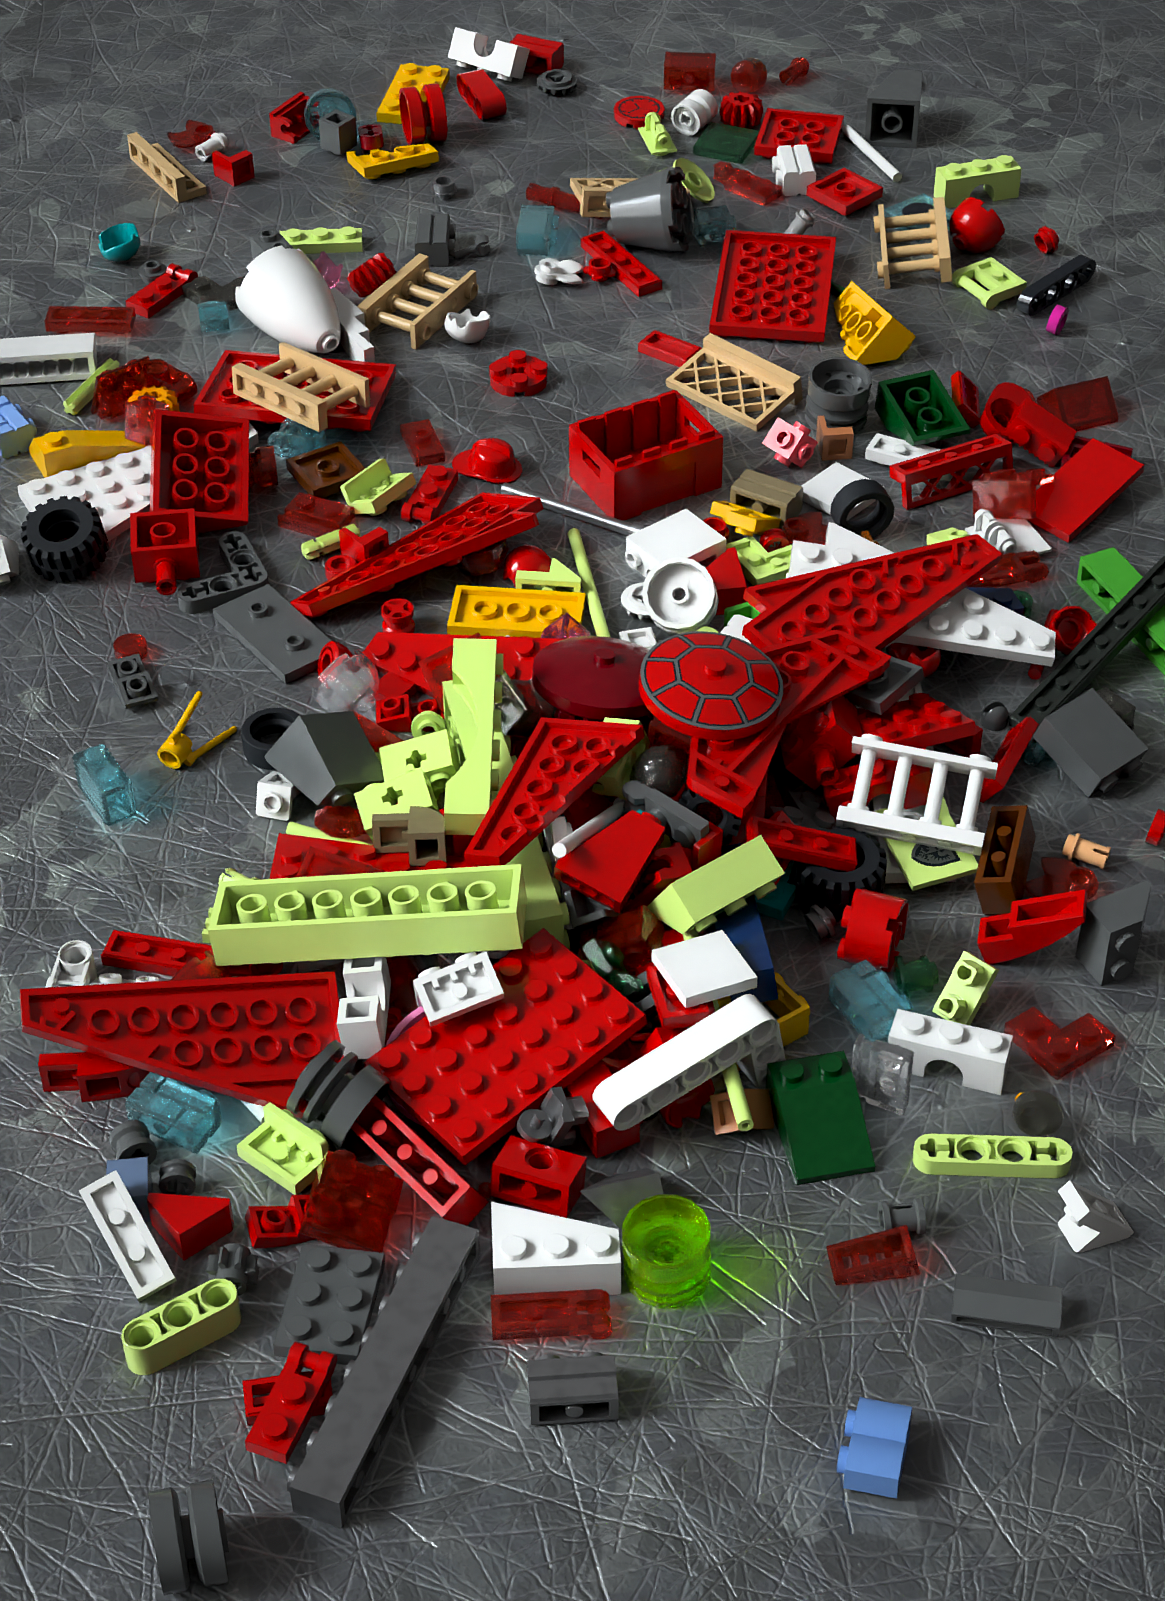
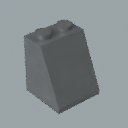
(894, 110)
(326, 757)

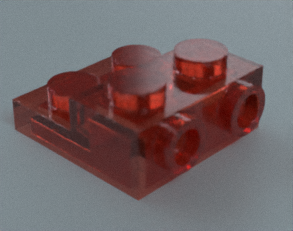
(351, 1203)

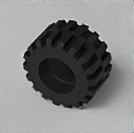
(58, 521)
(836, 887)

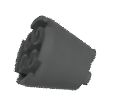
(652, 211)

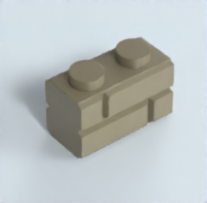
(767, 495)

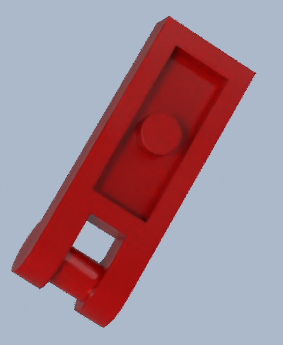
(161, 291)
(430, 494)
(290, 1403)

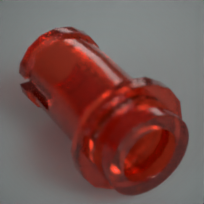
(798, 68)

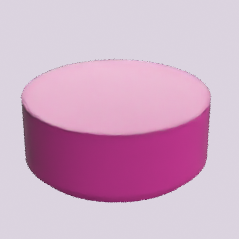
(1057, 319)

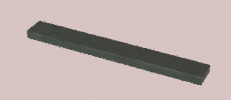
(1096, 648)

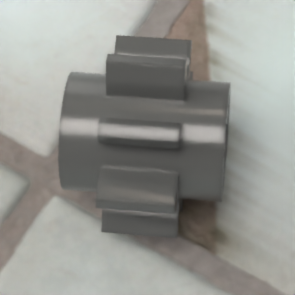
(235, 1265)

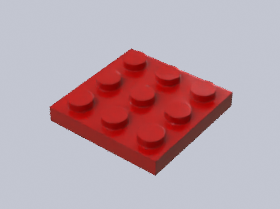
(792, 128)
(917, 722)

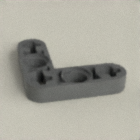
(194, 597)

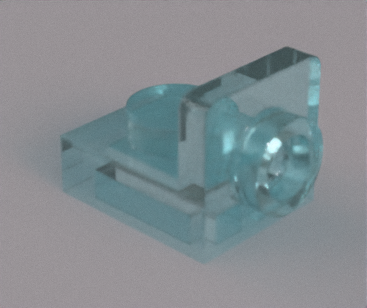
(213, 316)

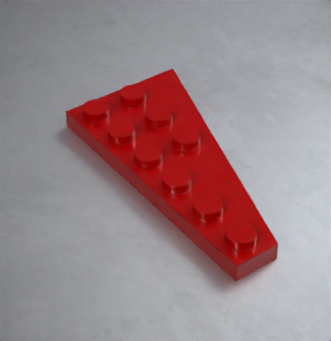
(293, 848)

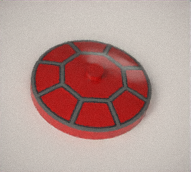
(710, 685)

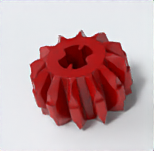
(741, 110)
(371, 275)

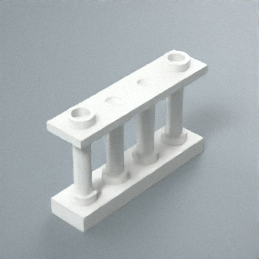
(928, 829)

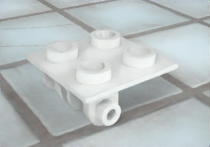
(1008, 534)

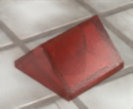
(1082, 404)

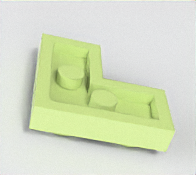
(758, 564)

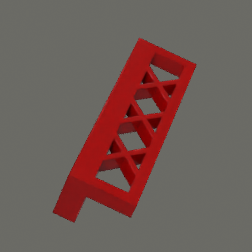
(947, 461)

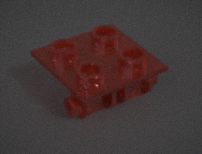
(116, 386)

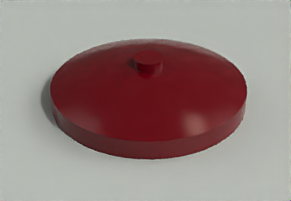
(591, 677)

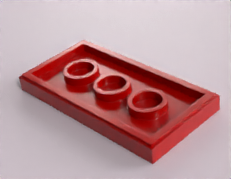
(1083, 489)

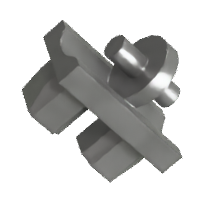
(554, 1119)

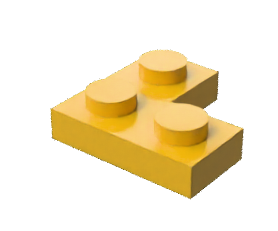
(746, 520)

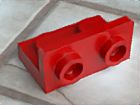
(669, 1007)

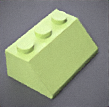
(718, 887)

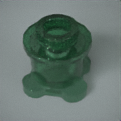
(915, 975)

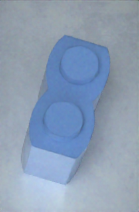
(876, 1447)

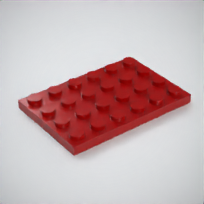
(773, 286)
(219, 400)
(495, 1062)

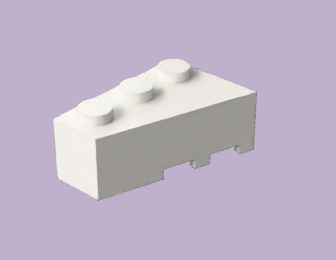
(552, 1253)

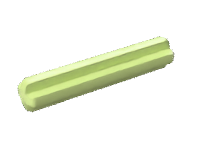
(85, 391)

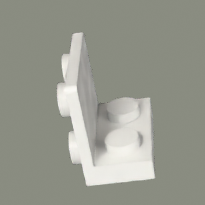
(457, 988)

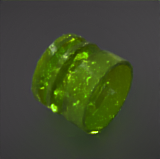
(666, 1251)

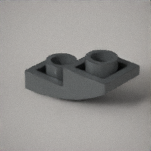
(132, 681)

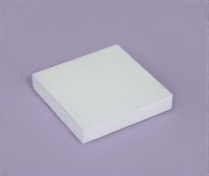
(823, 487)
(704, 969)

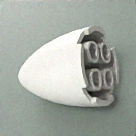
(290, 300)

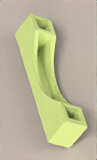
(474, 679)

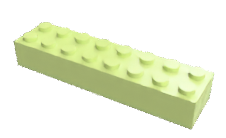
(369, 915)

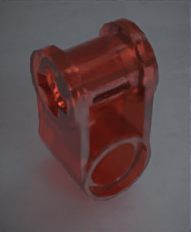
(163, 374)

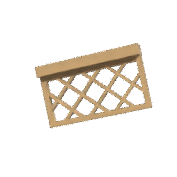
(592, 194)
(748, 370)

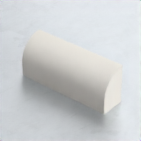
(47, 358)

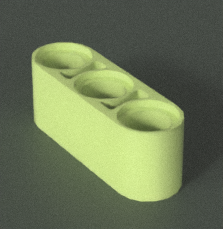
(181, 1326)

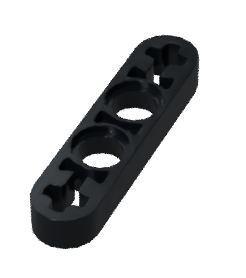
(1056, 285)

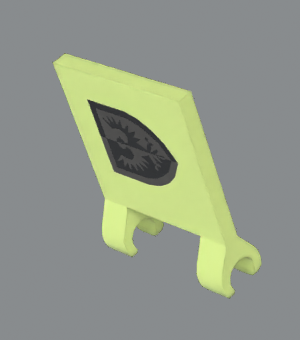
(927, 864)

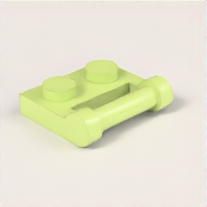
(994, 276)

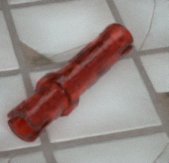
(553, 197)

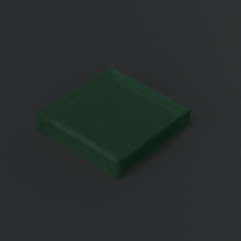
(725, 142)

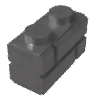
(572, 1388)

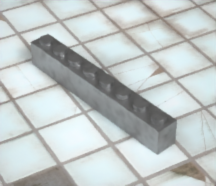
(384, 1373)

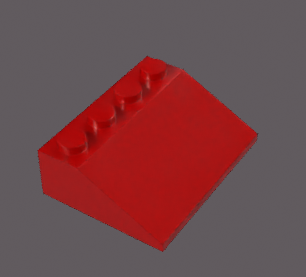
(201, 466)

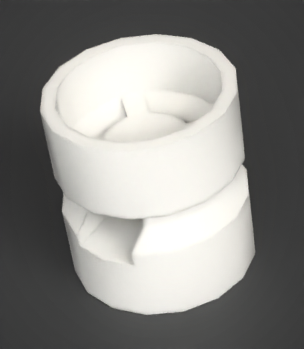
(694, 112)

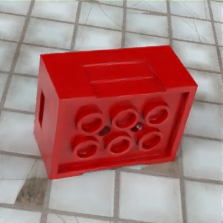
(645, 455)

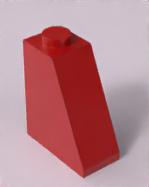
(613, 859)

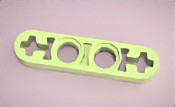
(992, 1162)

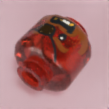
(748, 75)

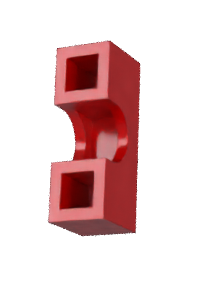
(880, 784)

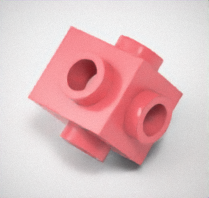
(790, 443)

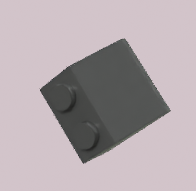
(1113, 933)

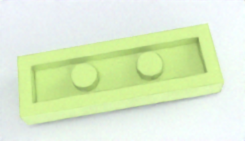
(328, 240)

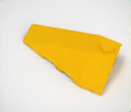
(77, 448)

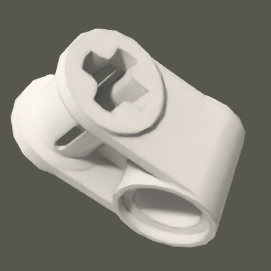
(73, 965)

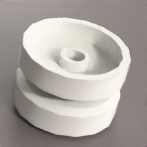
(671, 579)

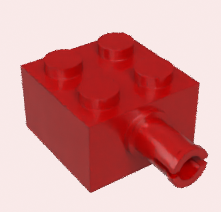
(164, 547)
(821, 742)

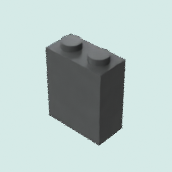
(1091, 743)

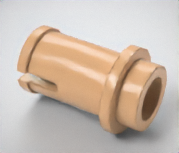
(1086, 851)

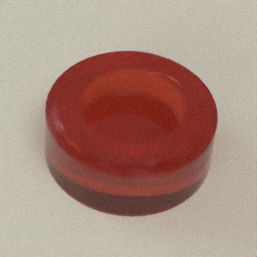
(130, 645)

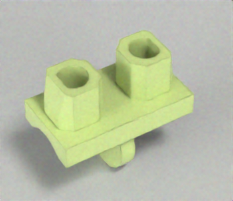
(965, 989)

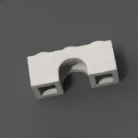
(506, 59)
(365, 1010)
(976, 1051)

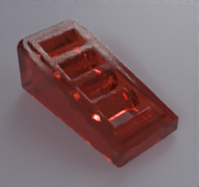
(876, 1270)

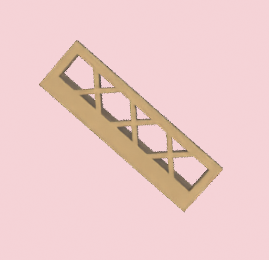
(164, 169)

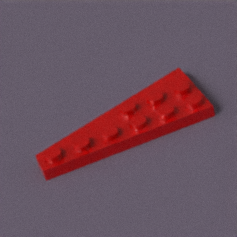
(549, 775)

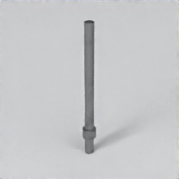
(576, 512)

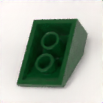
(919, 409)
(819, 1117)

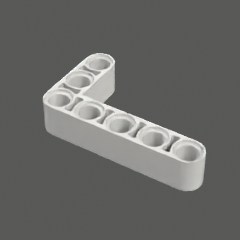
(733, 1034)

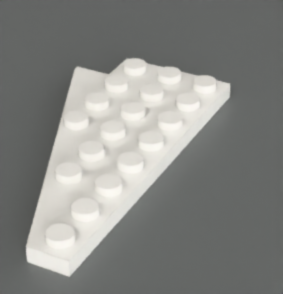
(111, 486)

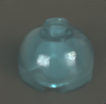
(324, 102)

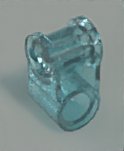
(296, 439)

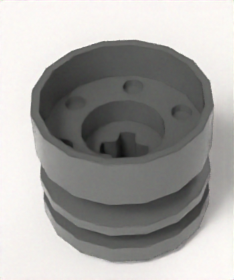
(838, 391)
(334, 1090)

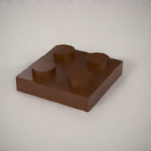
(324, 469)

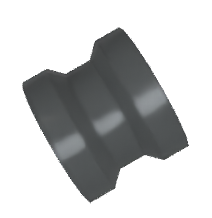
(132, 1141)

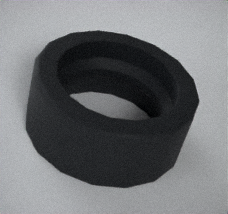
(856, 493)
(262, 724)

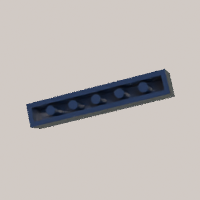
(748, 937)

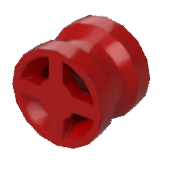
(398, 616)

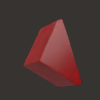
(190, 1221)

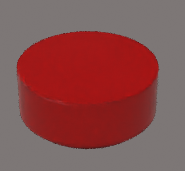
(338, 564)
(1157, 829)

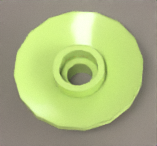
(696, 180)

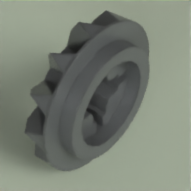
(557, 82)

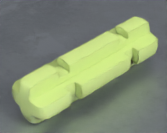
(325, 544)

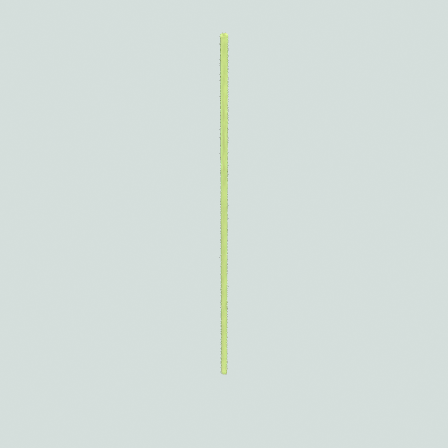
(730, 1074)

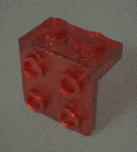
(1009, 492)

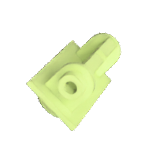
(656, 136)

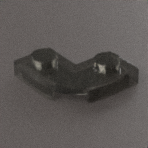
(204, 290)

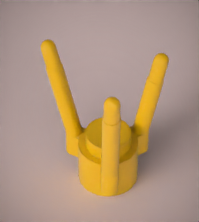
(178, 746)

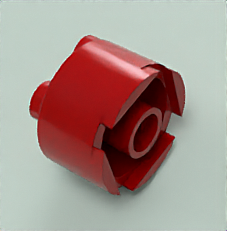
(874, 929)

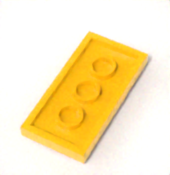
(407, 76)
(510, 610)

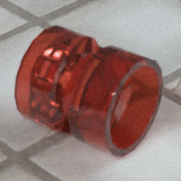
(263, 467)

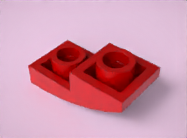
(398, 712)
(277, 1224)

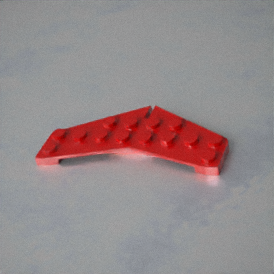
(812, 674)

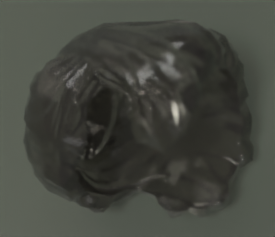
(662, 768)

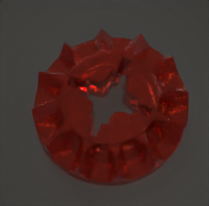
(339, 821)

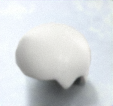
(467, 327)

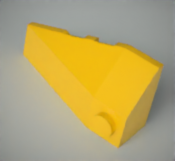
(869, 329)

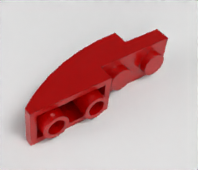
(90, 1074)

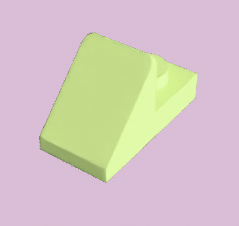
(557, 579)

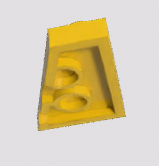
(396, 162)

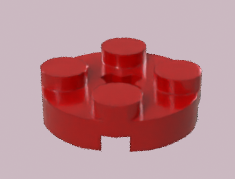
(518, 374)

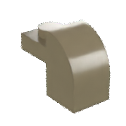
(416, 832)

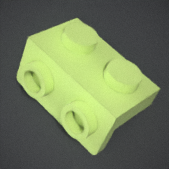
(376, 488)
(284, 1149)

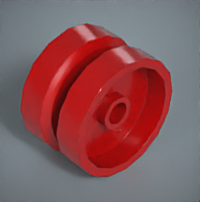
(423, 114)

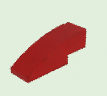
(1030, 925)

